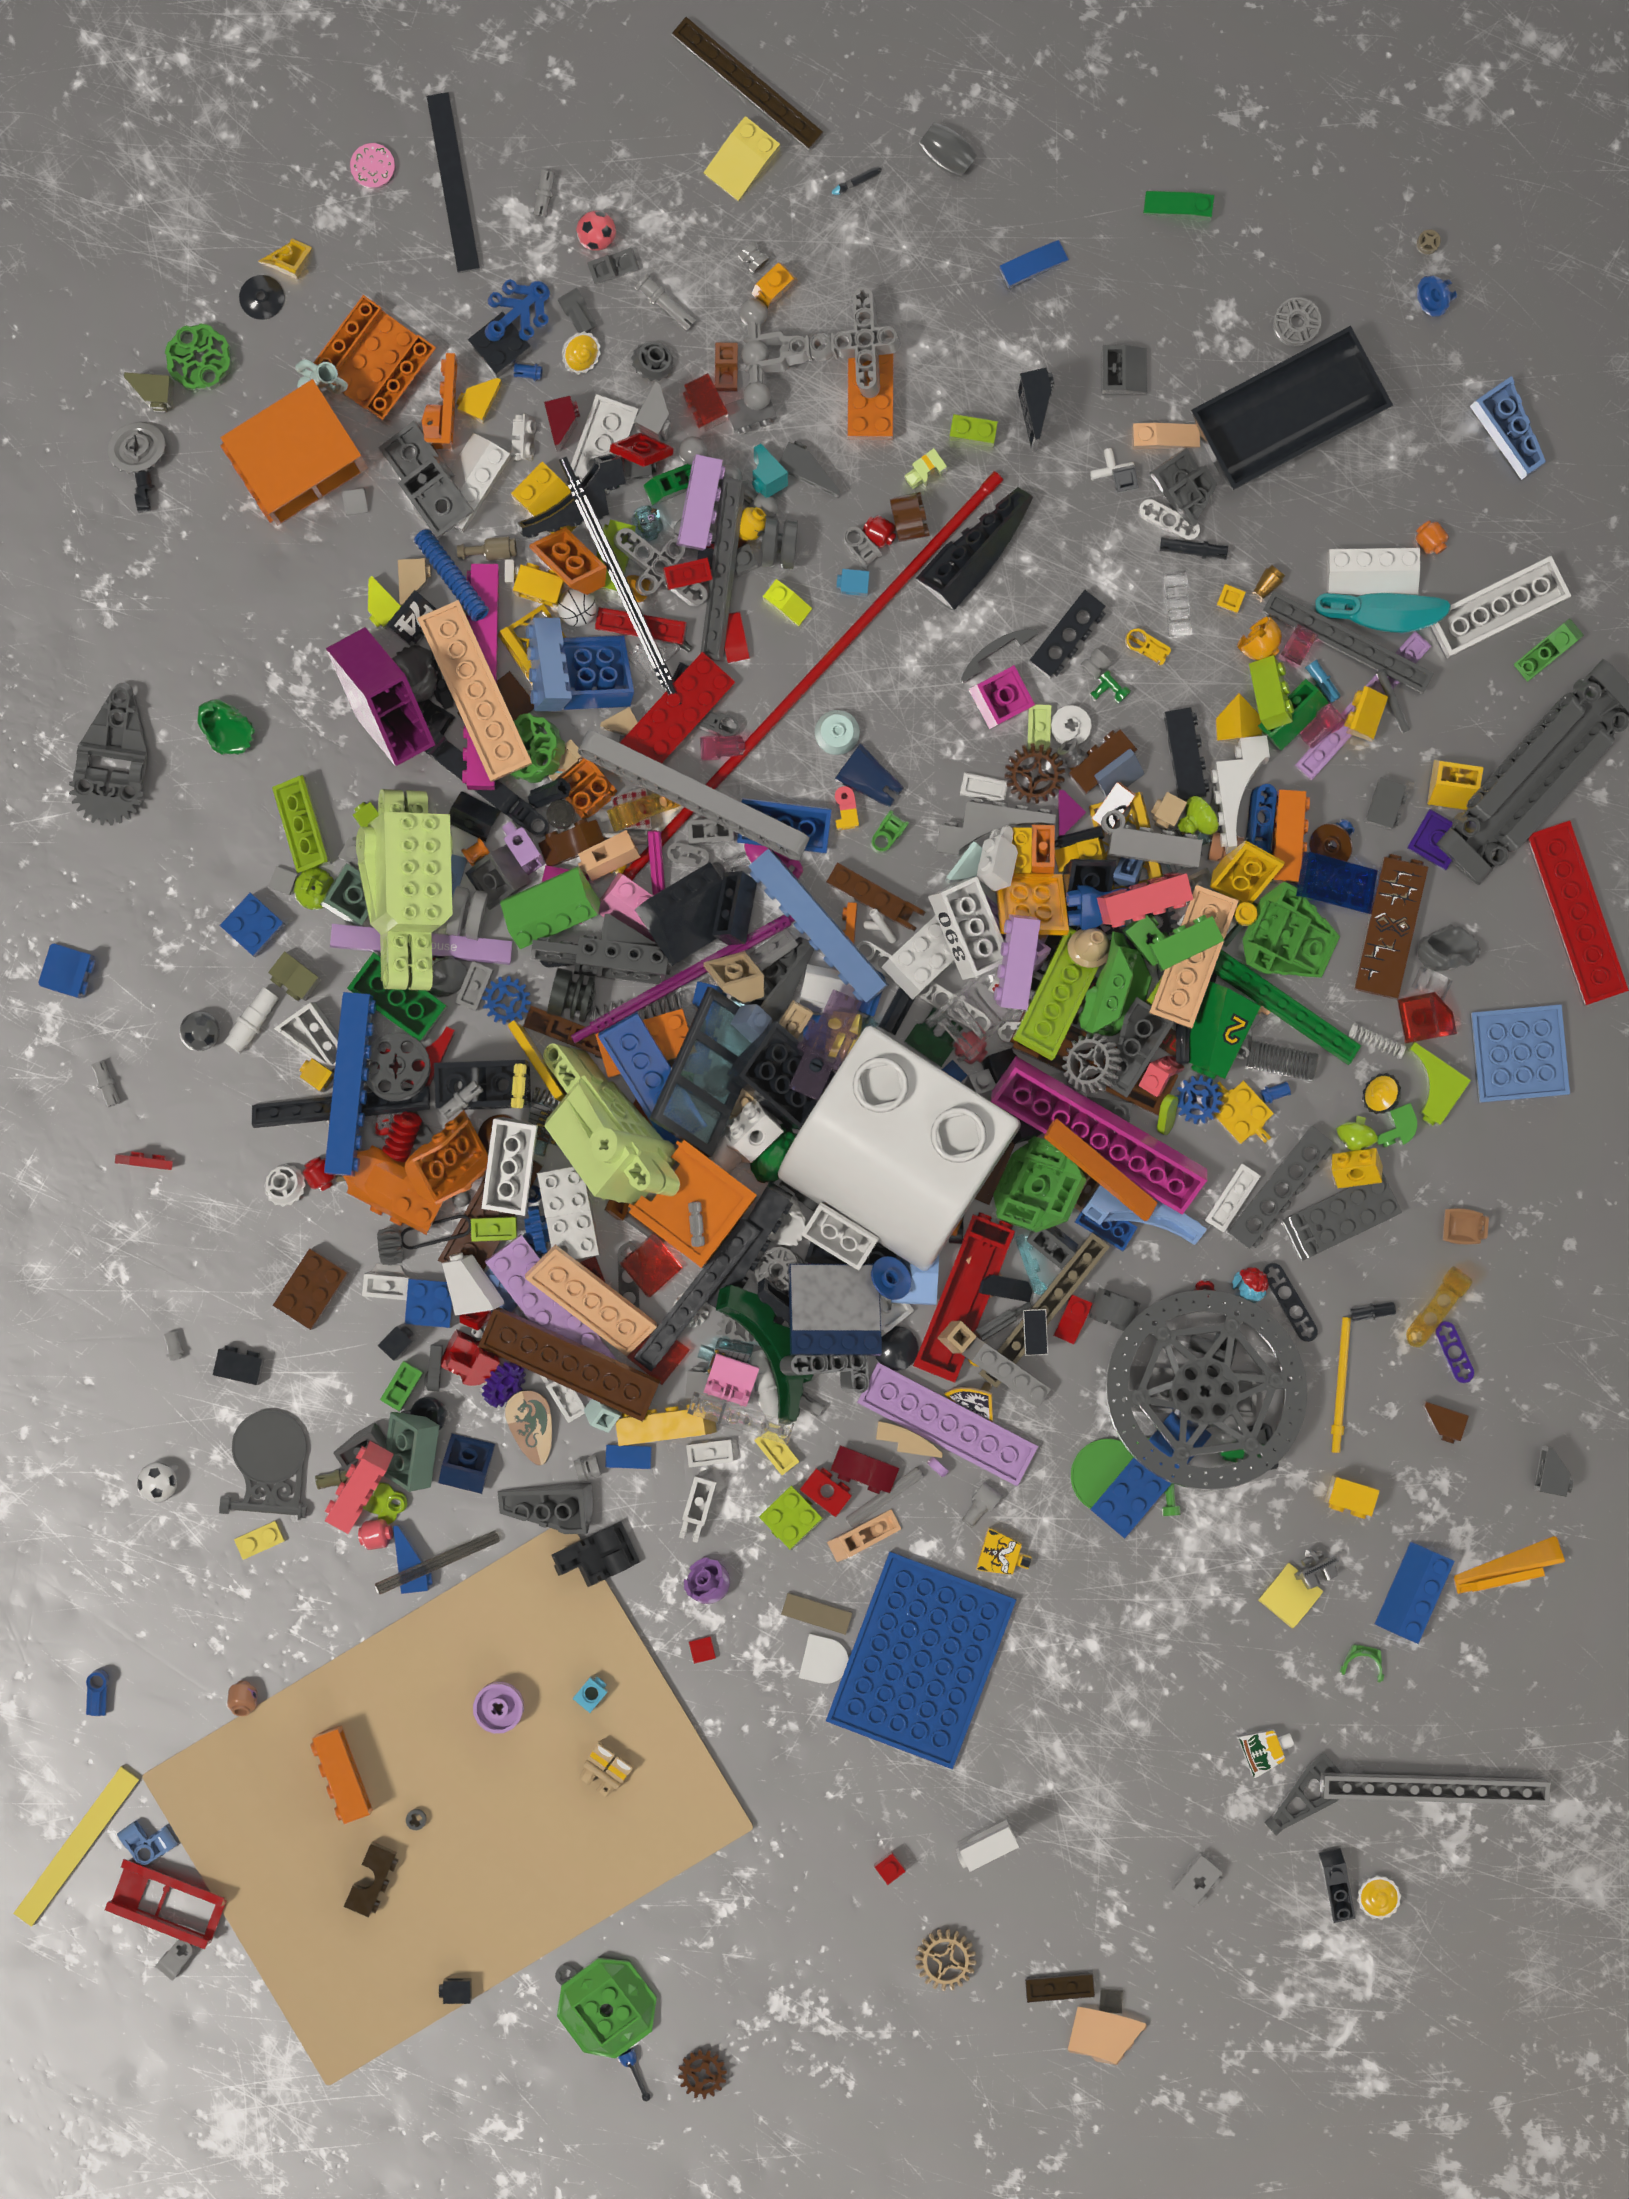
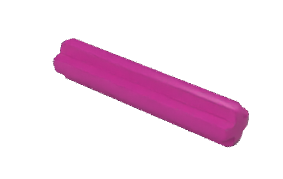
(656, 861)

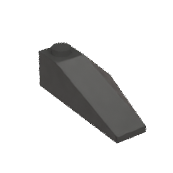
(1138, 1043)

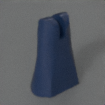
(868, 777)

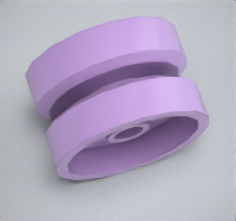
(489, 1717)

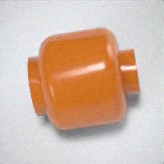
(1432, 537)

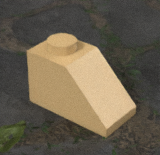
(412, 576)

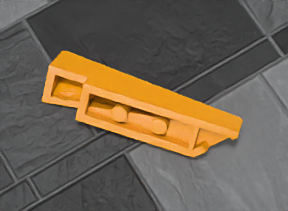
(1511, 1568)

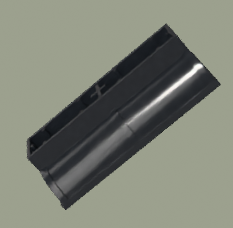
(1290, 408)

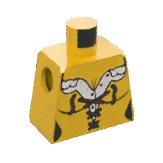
(1001, 1554)

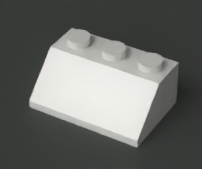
(839, 1236)

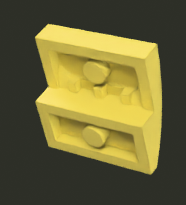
(1289, 1597)

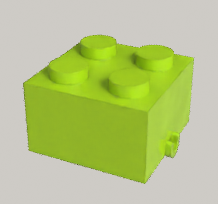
(791, 1517)

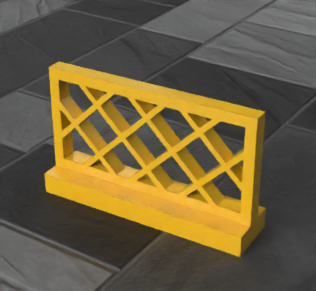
(514, 643)
(1141, 819)

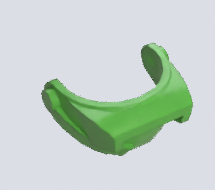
(1358, 1650)

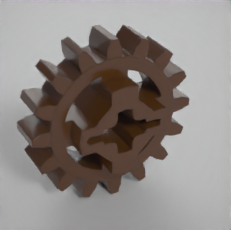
(712, 2077)

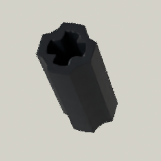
(549, 793)
(896, 1012)

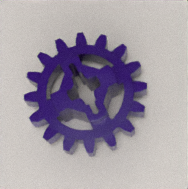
(503, 1384)

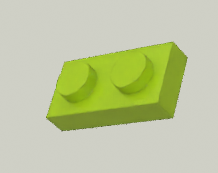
(493, 1228)

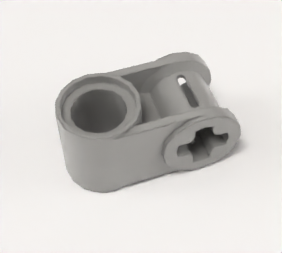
(862, 547)
(174, 1959)

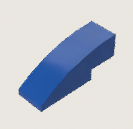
(1033, 264)

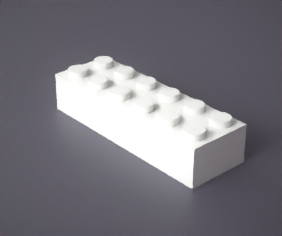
(1501, 606)

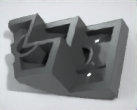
(1185, 485)

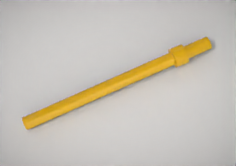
(1338, 1428)

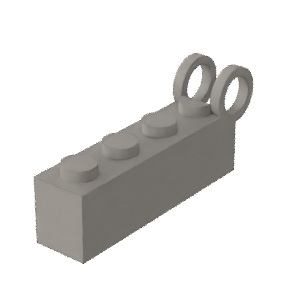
(1151, 846)

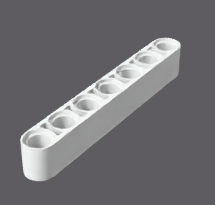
(934, 988)

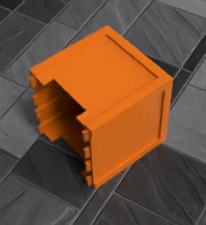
(702, 1181)

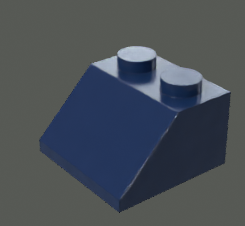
(466, 1463)

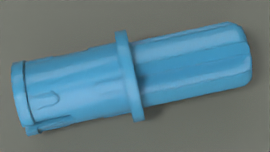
(1323, 681)

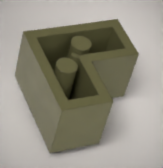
(294, 976)

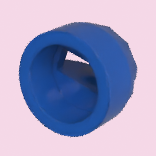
(1345, 824)

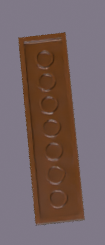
(569, 1363)

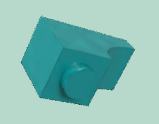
(769, 475)

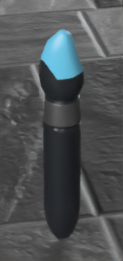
(842, 187)

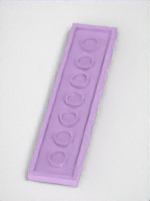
(510, 1267)
(947, 1424)

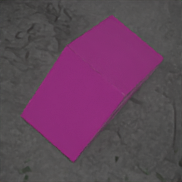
(1068, 812)

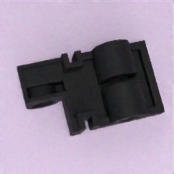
(598, 1555)

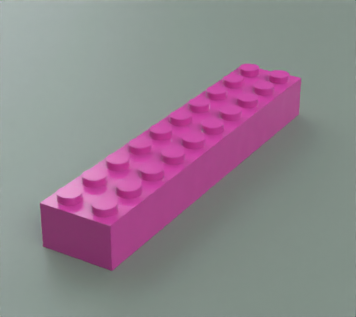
(1139, 1156)

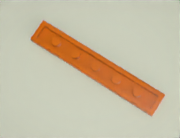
(1100, 1170)

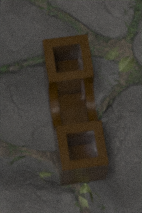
(380, 1861)

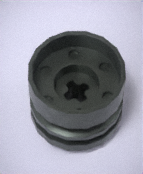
(571, 995)

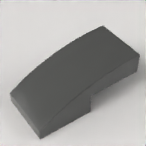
(613, 266)

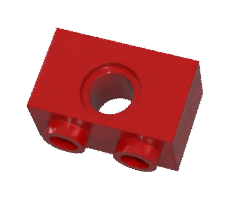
(833, 1503)

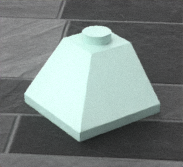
(967, 865)

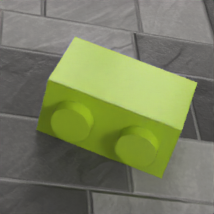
(973, 430)

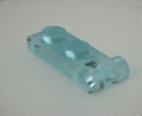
(1031, 1265)

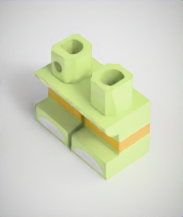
(924, 468)

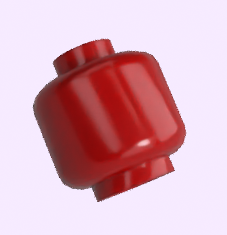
(880, 531)
(315, 1174)

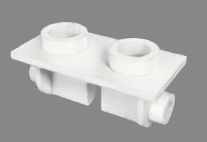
(525, 427)

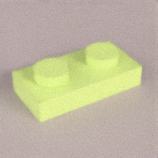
(1039, 726)

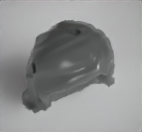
(419, 669)
(1448, 949)

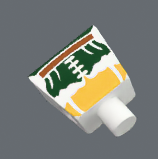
(1264, 1750)

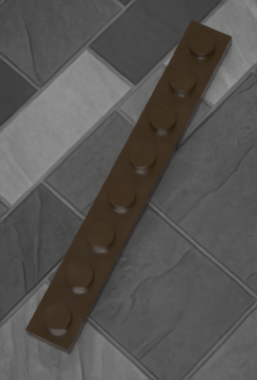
(747, 83)

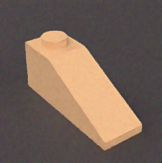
(1164, 436)
(864, 1535)

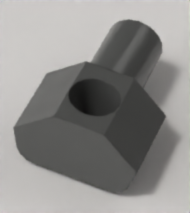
(1202, 1346)

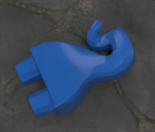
(1088, 911)

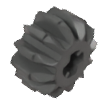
(390, 1246)

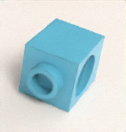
(587, 1703)

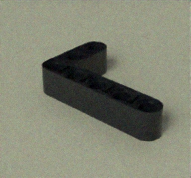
(452, 760)

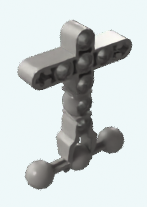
(756, 353)
(688, 449)

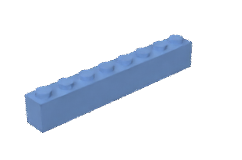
(818, 925)

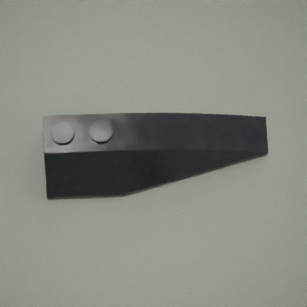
(967, 560)

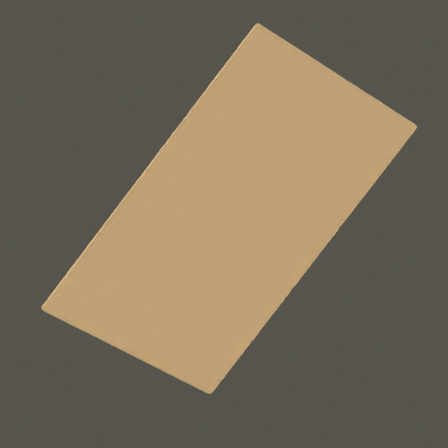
(511, 1836)

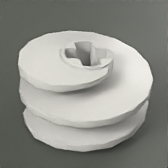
(1077, 716)

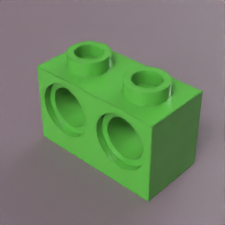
(401, 1385)

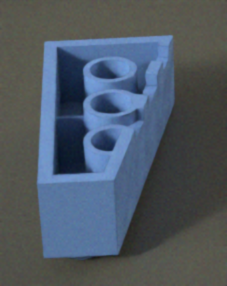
(1510, 427)
(547, 665)

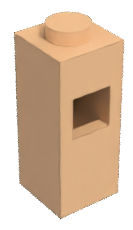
(608, 855)

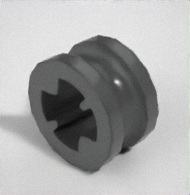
(409, 1817)

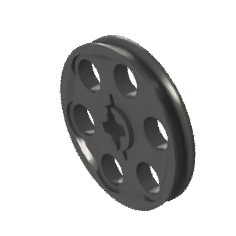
(405, 1073)

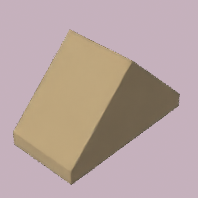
(620, 722)

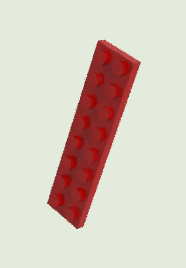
(1577, 913)

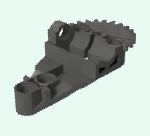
(117, 741)

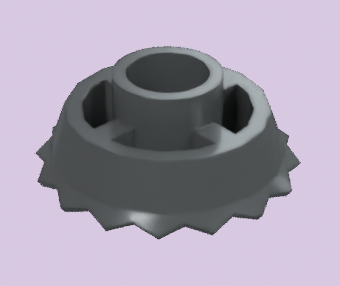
(652, 361)

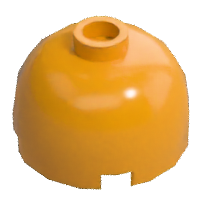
(1262, 640)

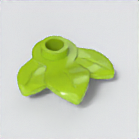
(382, 1504)

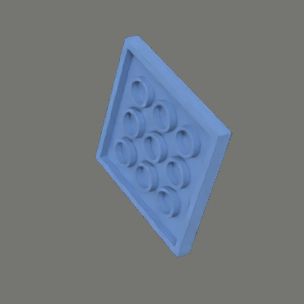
(1520, 1053)

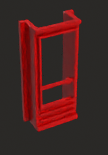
(131, 1890)

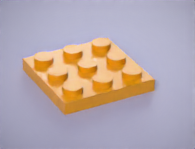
(1036, 897)

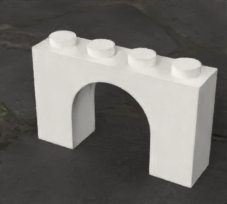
(986, 1845)

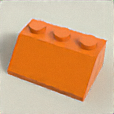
(571, 561)

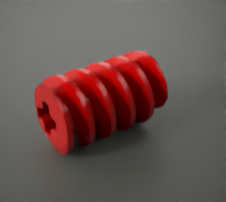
(402, 1136)

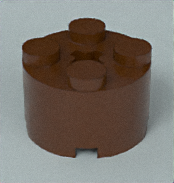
(909, 517)

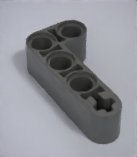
(824, 1364)

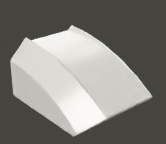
(819, 985)

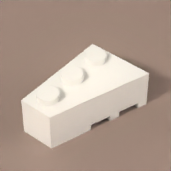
(312, 1033)

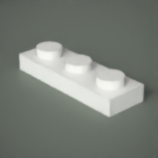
(1232, 1198)

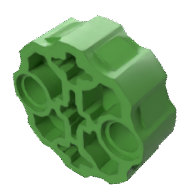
(219, 367)
(542, 747)

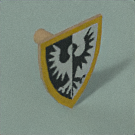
(976, 1400)

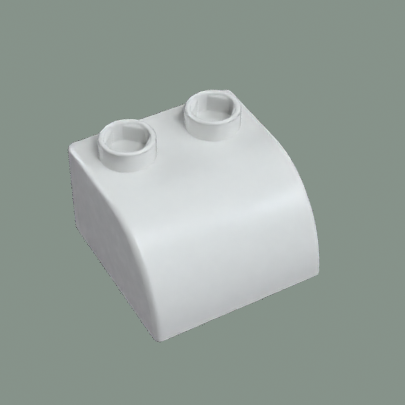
(898, 1147)

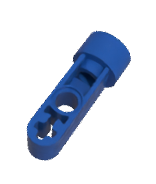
(1254, 826)

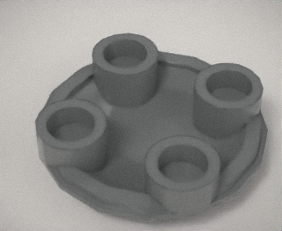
(447, 977)

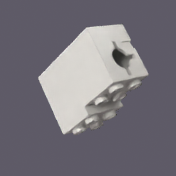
(569, 1213)

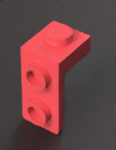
(1159, 1074)

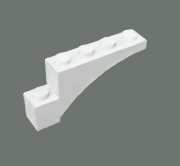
(1231, 782)

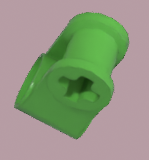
(889, 831)

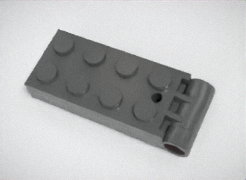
(1341, 1217)

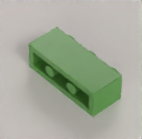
(1186, 942)

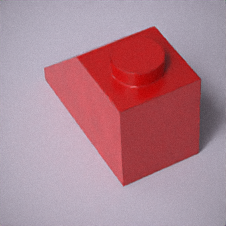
(1072, 1319)

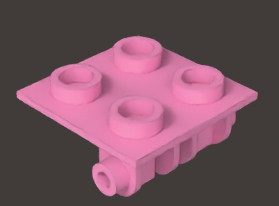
(731, 1380)

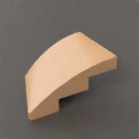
(1103, 2035)

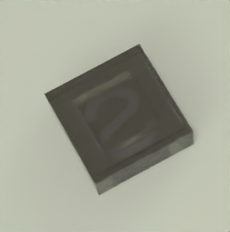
(1111, 2000)

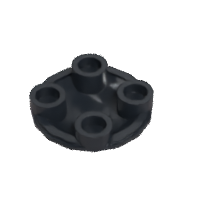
(898, 1349)

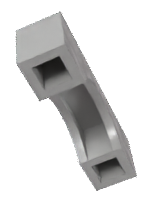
(1006, 1372)

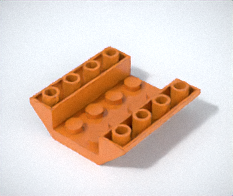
(375, 357)

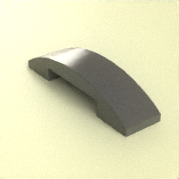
(1019, 637)

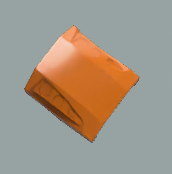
(583, 781)

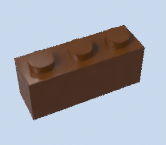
(1098, 758)

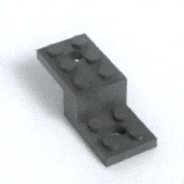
(426, 479)

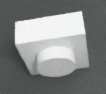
(511, 572)

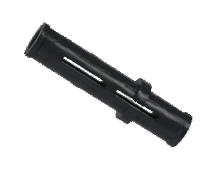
(1194, 548)

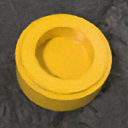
(1245, 914)

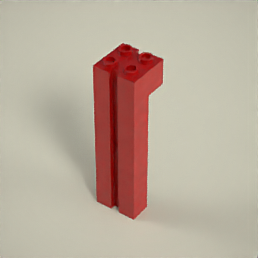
(960, 1300)

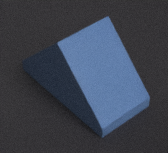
(1128, 872)

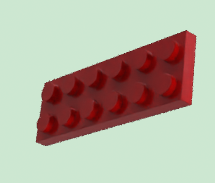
(667, 721)

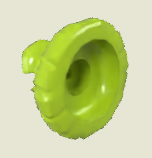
(1199, 817)
(303, 887)

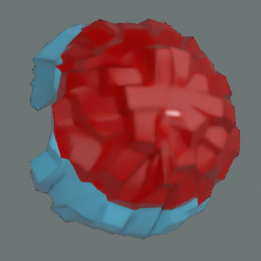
(1251, 1283)

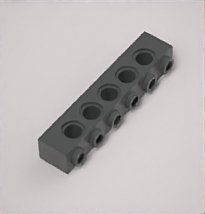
(1240, 1229)

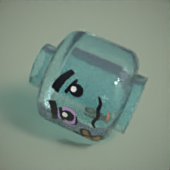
(647, 522)

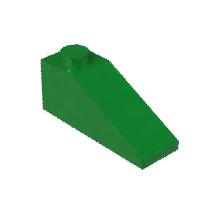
(1179, 205)
(668, 484)

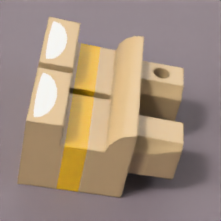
(613, 1776)

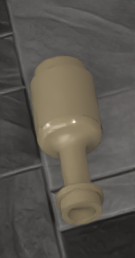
(493, 548)

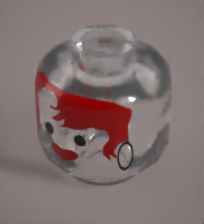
(381, 1124)

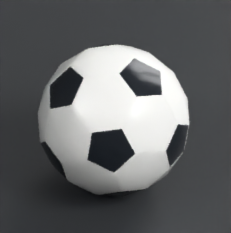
(156, 1482)

